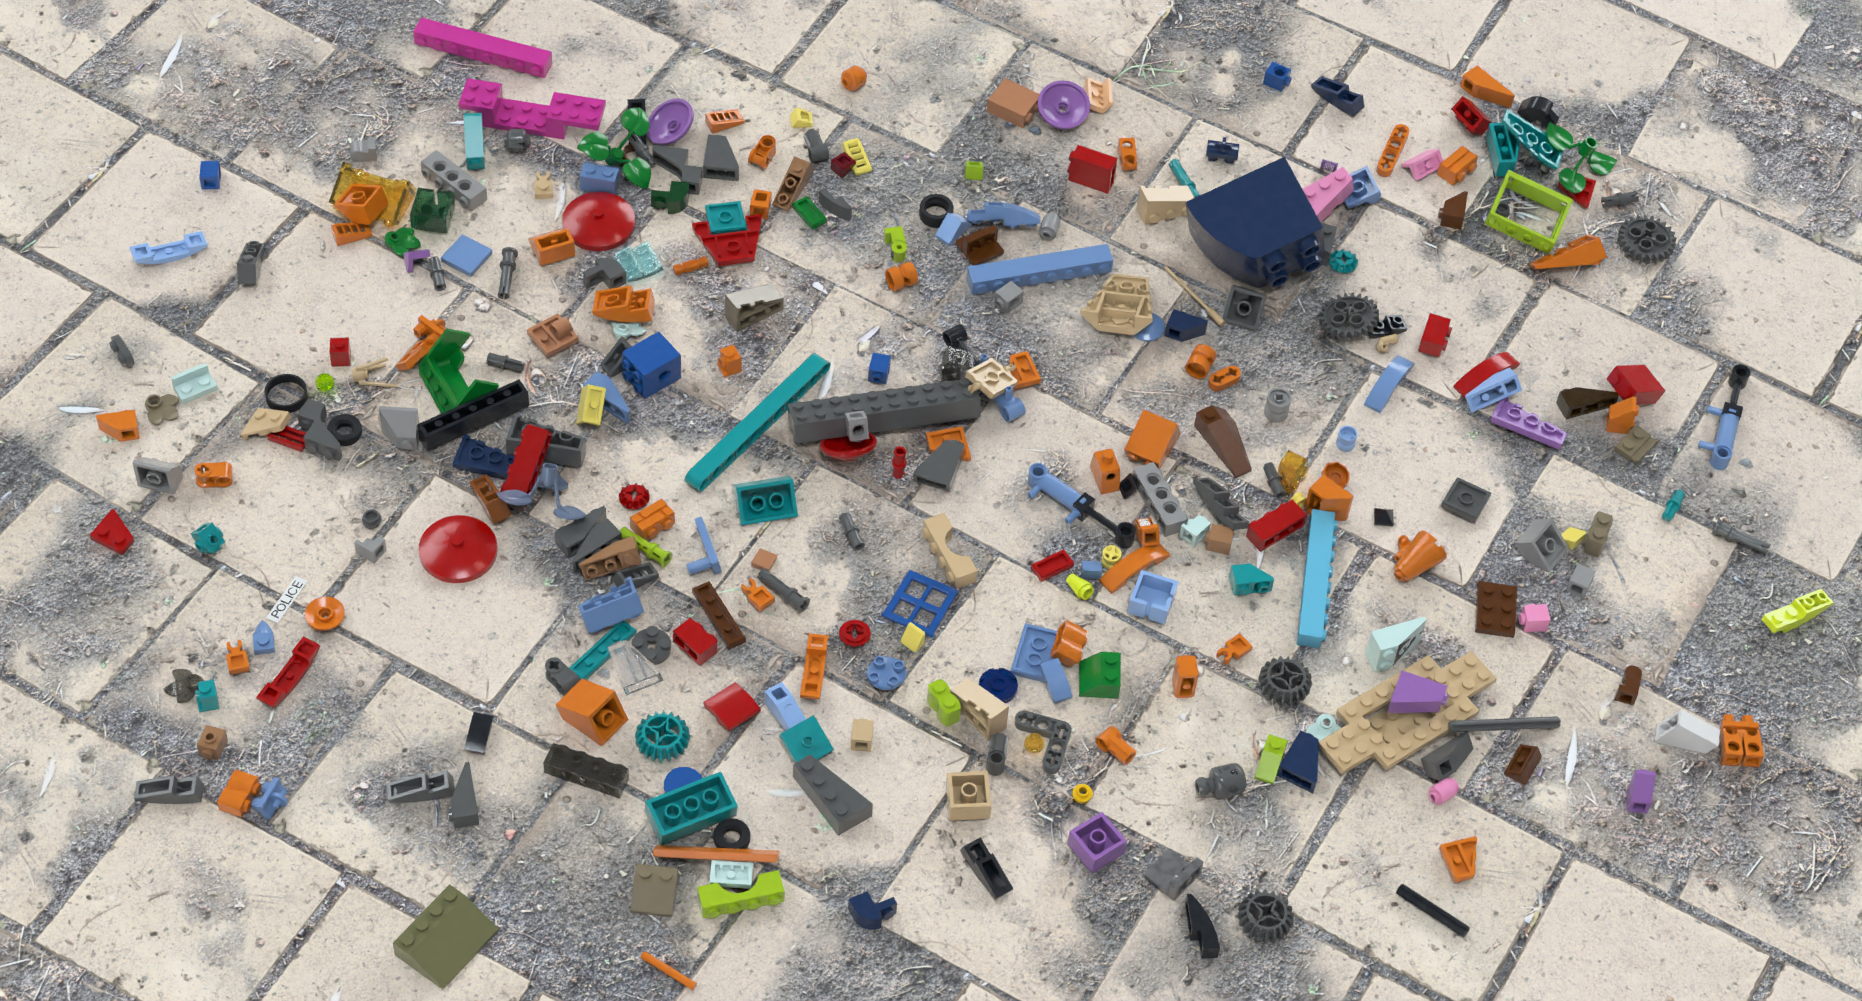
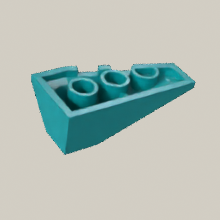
(1532, 140)

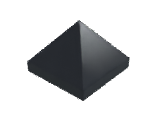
(1128, 486)
(1383, 517)

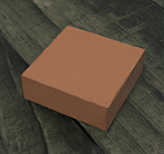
(764, 559)

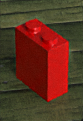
(1092, 169)
(1636, 382)

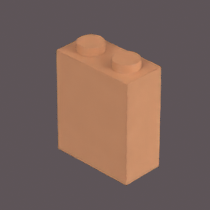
(1013, 103)

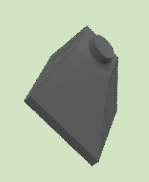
(1244, 307)

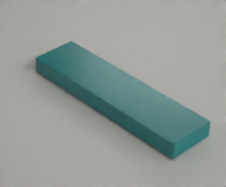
(599, 653)

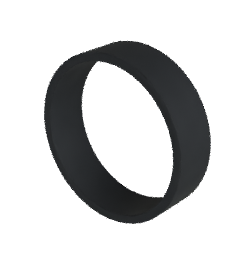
(282, 379)

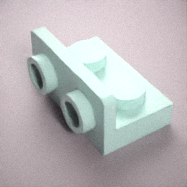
(193, 383)
(731, 873)

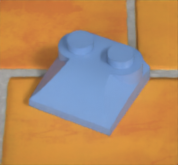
(1364, 188)

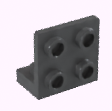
(1173, 873)

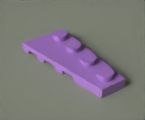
(1529, 425)

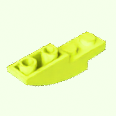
(1798, 612)

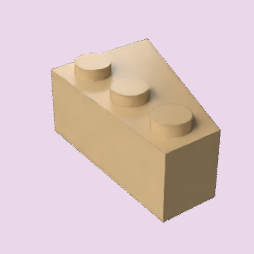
(1162, 203)
(981, 708)

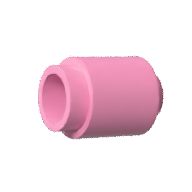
(1443, 791)

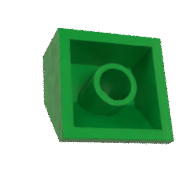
(1100, 675)

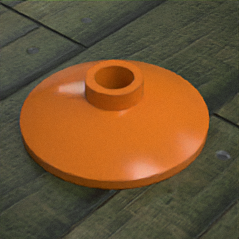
(324, 607)

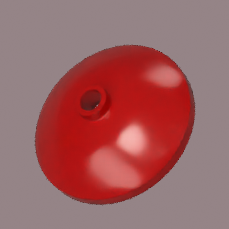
(843, 449)

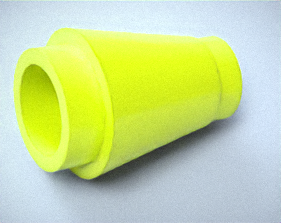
(1081, 587)

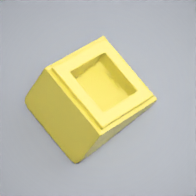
(801, 118)
(1574, 537)
(913, 637)

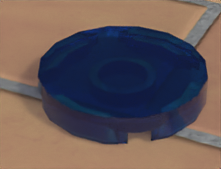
(1000, 683)

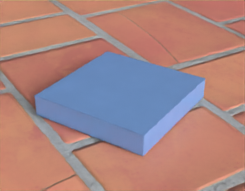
(466, 255)

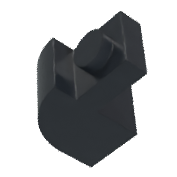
(1538, 109)

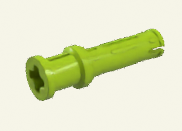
(651, 550)

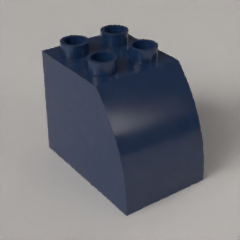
(1258, 227)

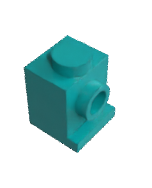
(207, 696)

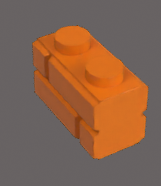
(1457, 166)
(652, 520)
(1185, 676)

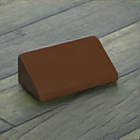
(1523, 763)

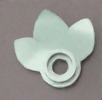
(626, 329)
(1321, 731)

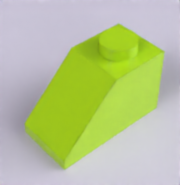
(1270, 759)

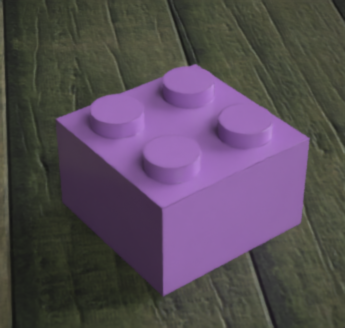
(1097, 842)

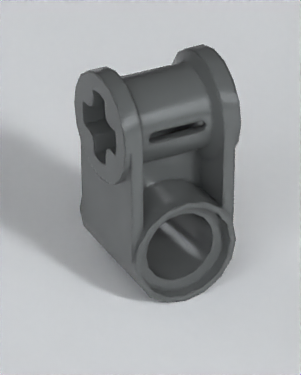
(560, 675)

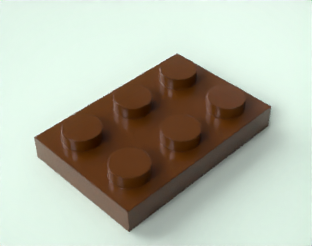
(1496, 609)

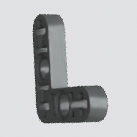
(1051, 732)

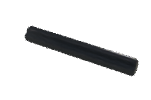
(1433, 910)

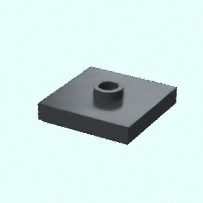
(1466, 499)

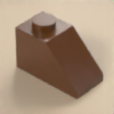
(1453, 211)

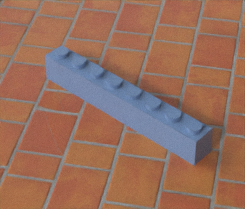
(1040, 268)

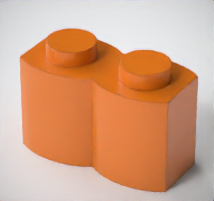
(1069, 643)
(238, 793)

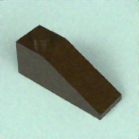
(1583, 401)

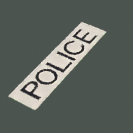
(286, 599)

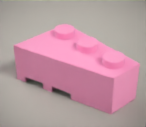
(1329, 192)

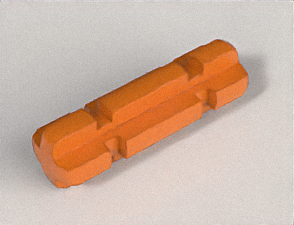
(690, 265)

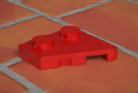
(113, 533)

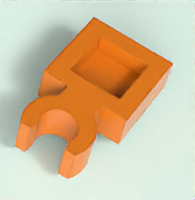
(758, 597)
(1236, 647)
(237, 659)

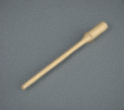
(1210, 311)

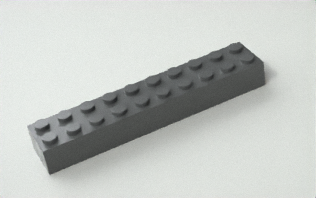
(884, 409)

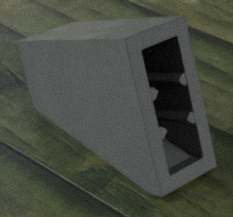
(720, 160)
(941, 466)

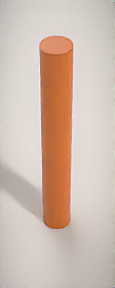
(668, 970)

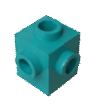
(208, 538)

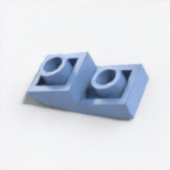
(1056, 680)

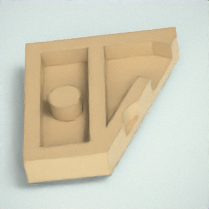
(265, 422)

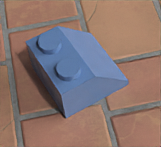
(600, 177)

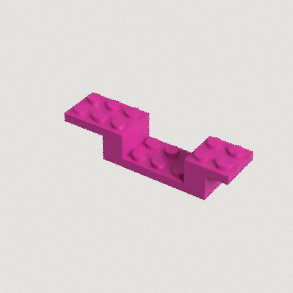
(535, 118)

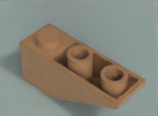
(793, 183)
(614, 557)

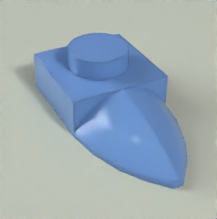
(263, 639)

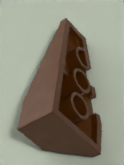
(1224, 438)

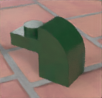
(673, 200)

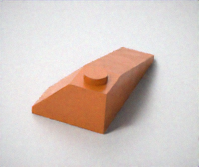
(1580, 251)

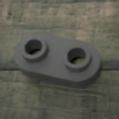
(124, 355)

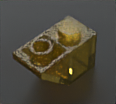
(1291, 470)

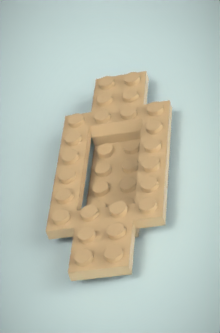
(1399, 735)

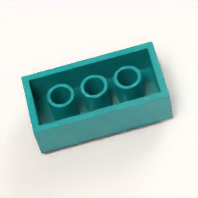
(691, 808)

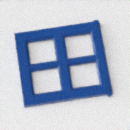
(920, 603)

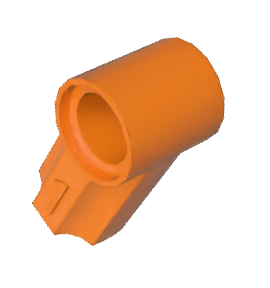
(1112, 741)

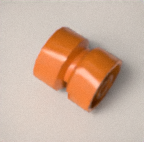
(901, 276)
(1200, 361)

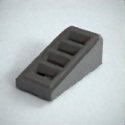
(621, 575)

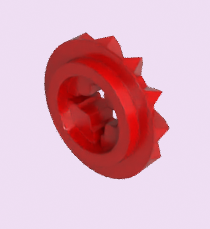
(639, 501)
(847, 629)

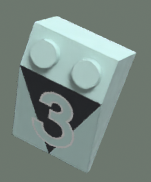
(1392, 643)

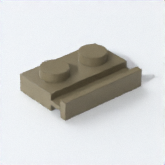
(1636, 445)

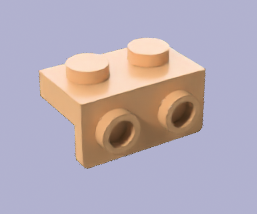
(1099, 94)

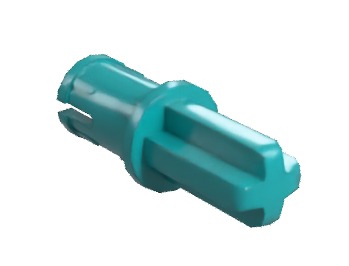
(1673, 505)

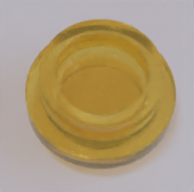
(1034, 743)

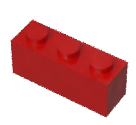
(1276, 525)

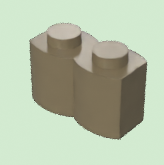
(1598, 534)

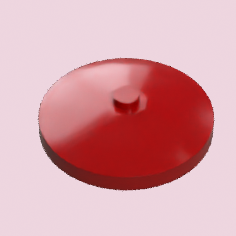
(599, 221)
(458, 549)

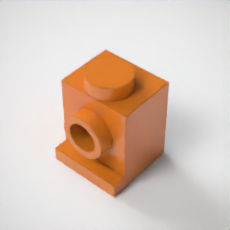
(761, 203)
(729, 361)

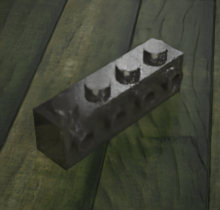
(586, 770)

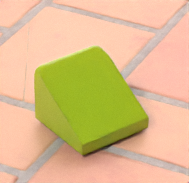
(973, 170)

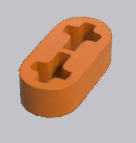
(1224, 378)

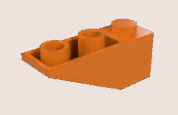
(1485, 87)

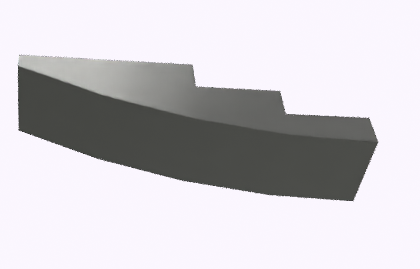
(1218, 501)

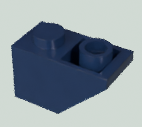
(1185, 326)

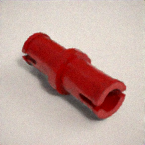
(899, 462)

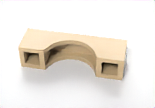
(958, 569)

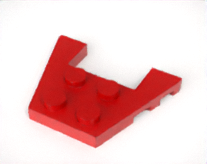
(733, 246)

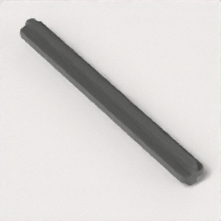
(1504, 724)

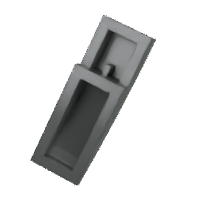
(421, 787)
(169, 790)

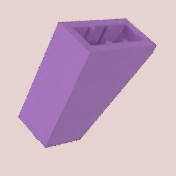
(1417, 695)

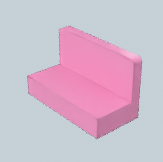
(1424, 163)

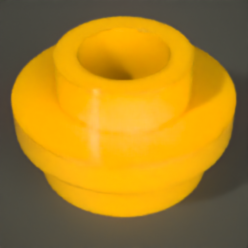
(1082, 798)

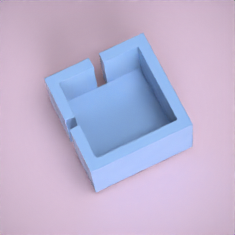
(1152, 597)

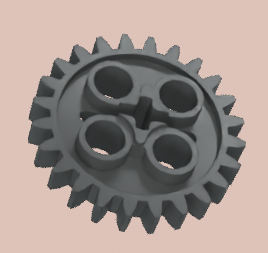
(1646, 239)
(1335, 315)

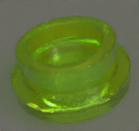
(324, 382)

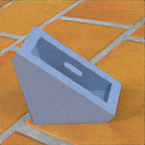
(952, 228)

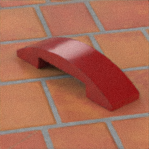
(1485, 370)
(291, 674)

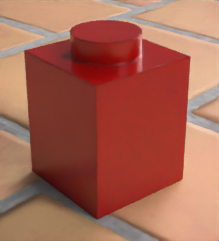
(340, 352)

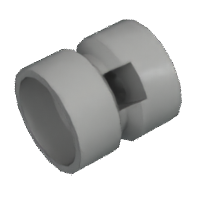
(1277, 405)

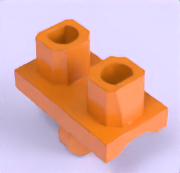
(429, 328)

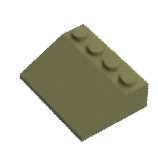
(445, 937)

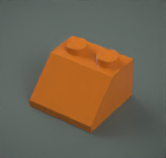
(362, 203)

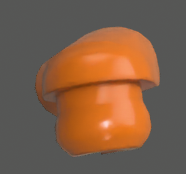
(1403, 544)

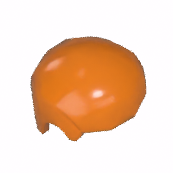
(1337, 473)

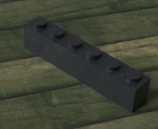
(473, 415)

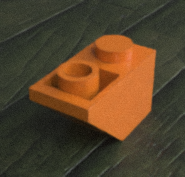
(1622, 416)
(119, 425)

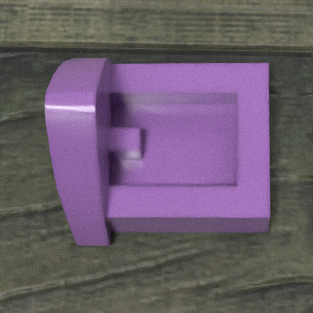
(409, 256)

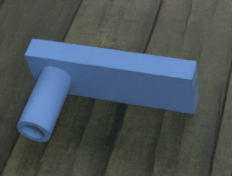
(707, 562)

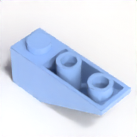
(783, 706)

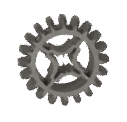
(1280, 689)
(1269, 926)

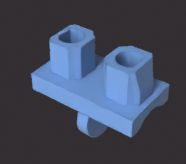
(272, 798)

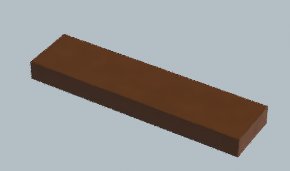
(719, 615)

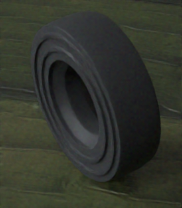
(349, 420)
(728, 825)

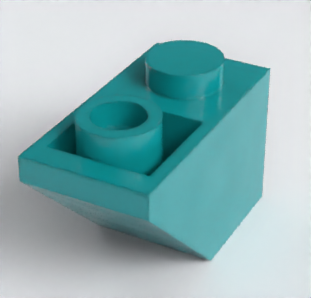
(1249, 579)

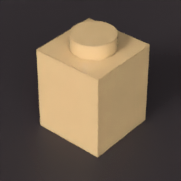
(862, 735)

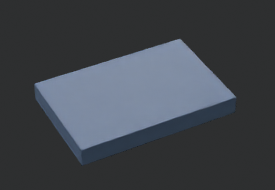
(1032, 650)

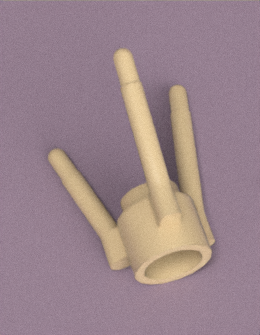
(360, 373)

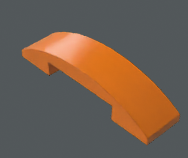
(1131, 565)
(814, 666)

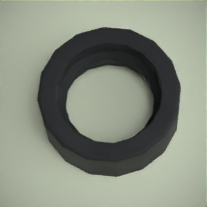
(934, 200)

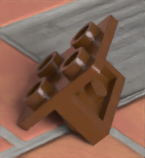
(980, 245)

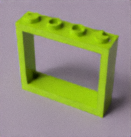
(1534, 192)

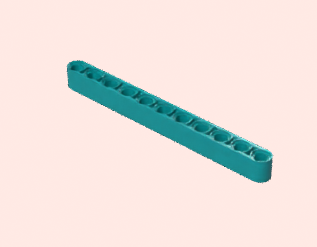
(757, 422)

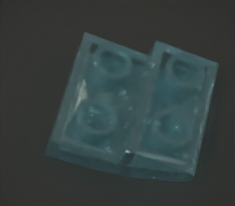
(639, 262)

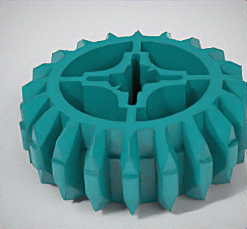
(669, 744)

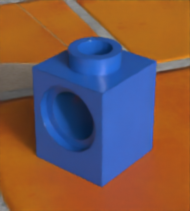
(1277, 76)
(210, 175)
(879, 368)

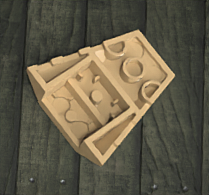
(1120, 305)

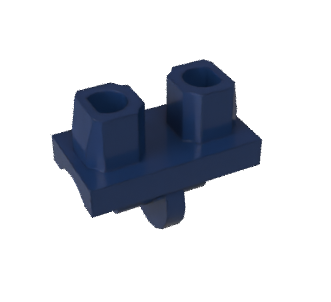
(1222, 150)

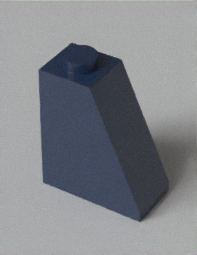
(1301, 762)

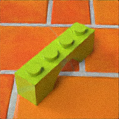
(717, 901)

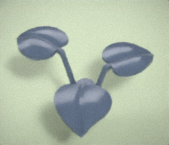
(548, 479)

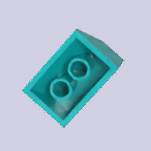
(765, 500)

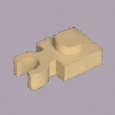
(543, 186)

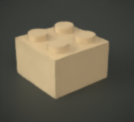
(968, 795)

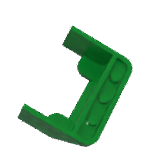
(442, 376)

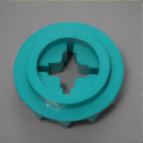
(1338, 264)

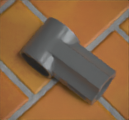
(816, 149)
(997, 754)

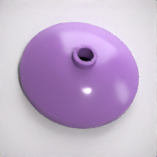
(1064, 96)
(670, 121)

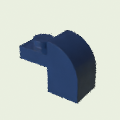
(868, 914)

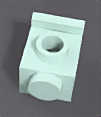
(1194, 530)

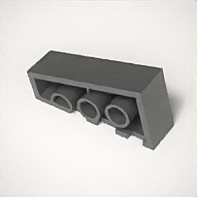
(564, 446)
(831, 795)

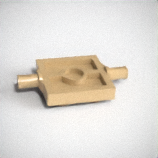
(991, 378)

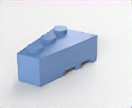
(612, 607)

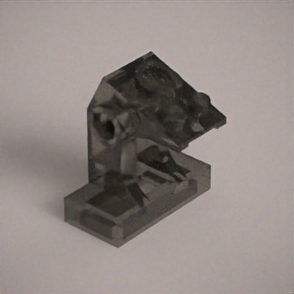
(953, 361)

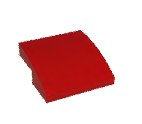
(732, 706)

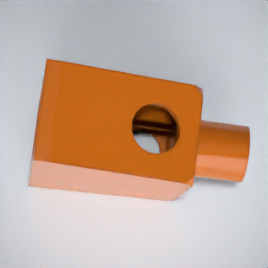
(1102, 465)

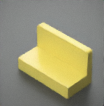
(591, 405)

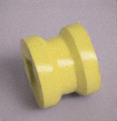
(1108, 553)

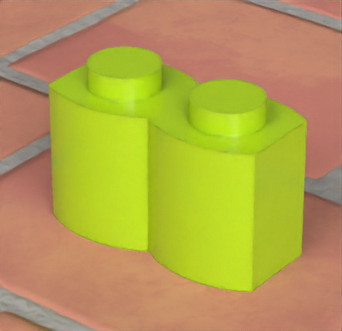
(943, 702)

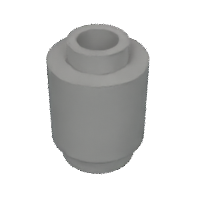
(1049, 226)

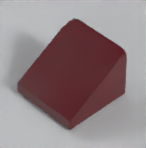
(842, 164)

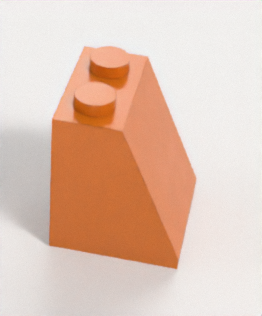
(1152, 439)
(593, 711)

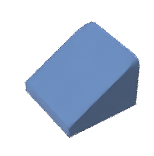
(1091, 569)

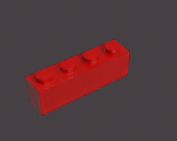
(528, 459)

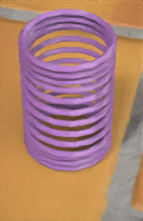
(1332, 164)

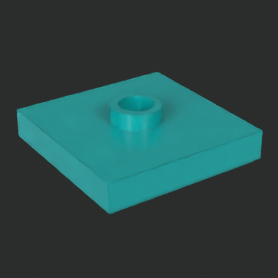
(725, 217)
(805, 740)

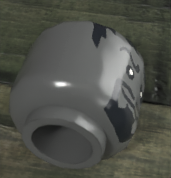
(517, 140)

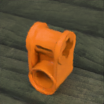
(763, 151)
(215, 474)

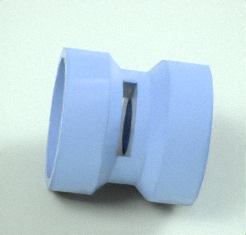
(1346, 438)

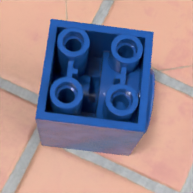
(651, 365)

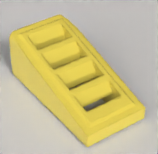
(854, 146)

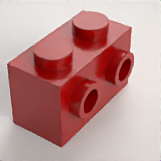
(1471, 115)
(1434, 335)
(695, 641)

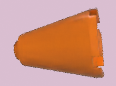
(1419, 557)

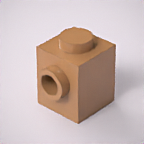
(1219, 539)
(212, 742)

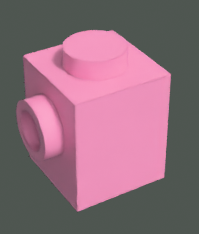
(1534, 618)

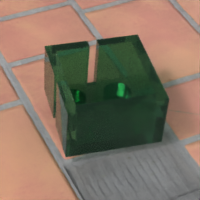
(431, 217)

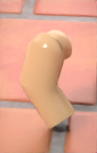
(1384, 342)

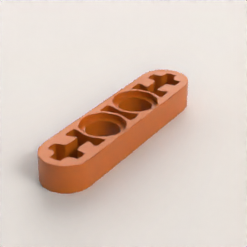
(1390, 149)

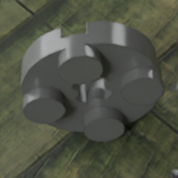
(655, 636)

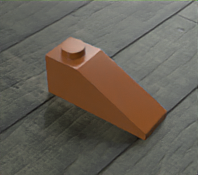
(486, 494)

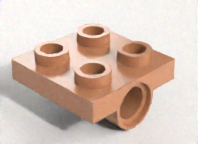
(553, 335)

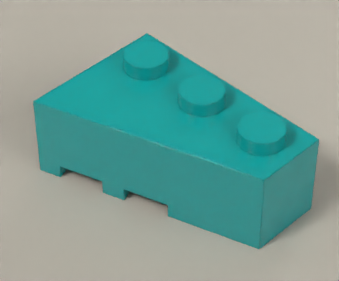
(1502, 148)

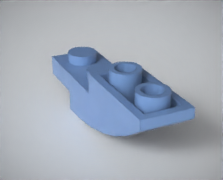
(1011, 214)

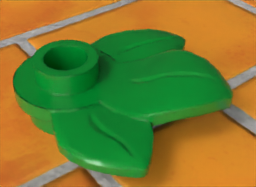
(402, 240)

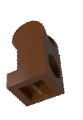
(1629, 690)

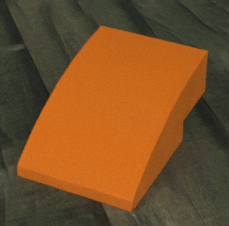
(624, 304)

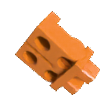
(1740, 742)

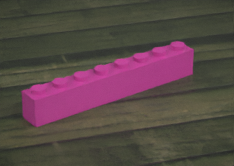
(482, 47)

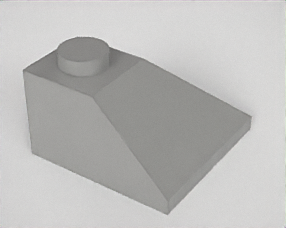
(400, 426)

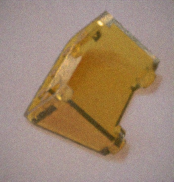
(397, 193)

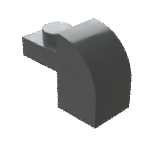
(606, 271)

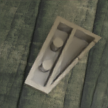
(752, 305)

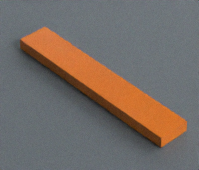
(716, 853)

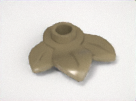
(163, 409)

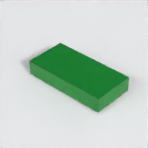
(809, 213)

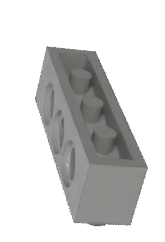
(453, 179)
(1159, 499)

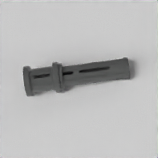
(507, 266)
(1731, 533)
(789, 595)

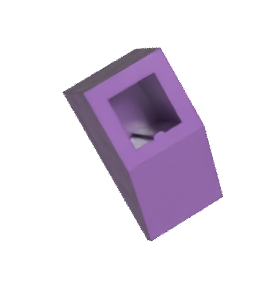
(1640, 791)

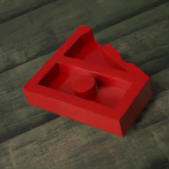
(1584, 196)

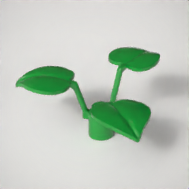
(596, 148)
(1599, 162)

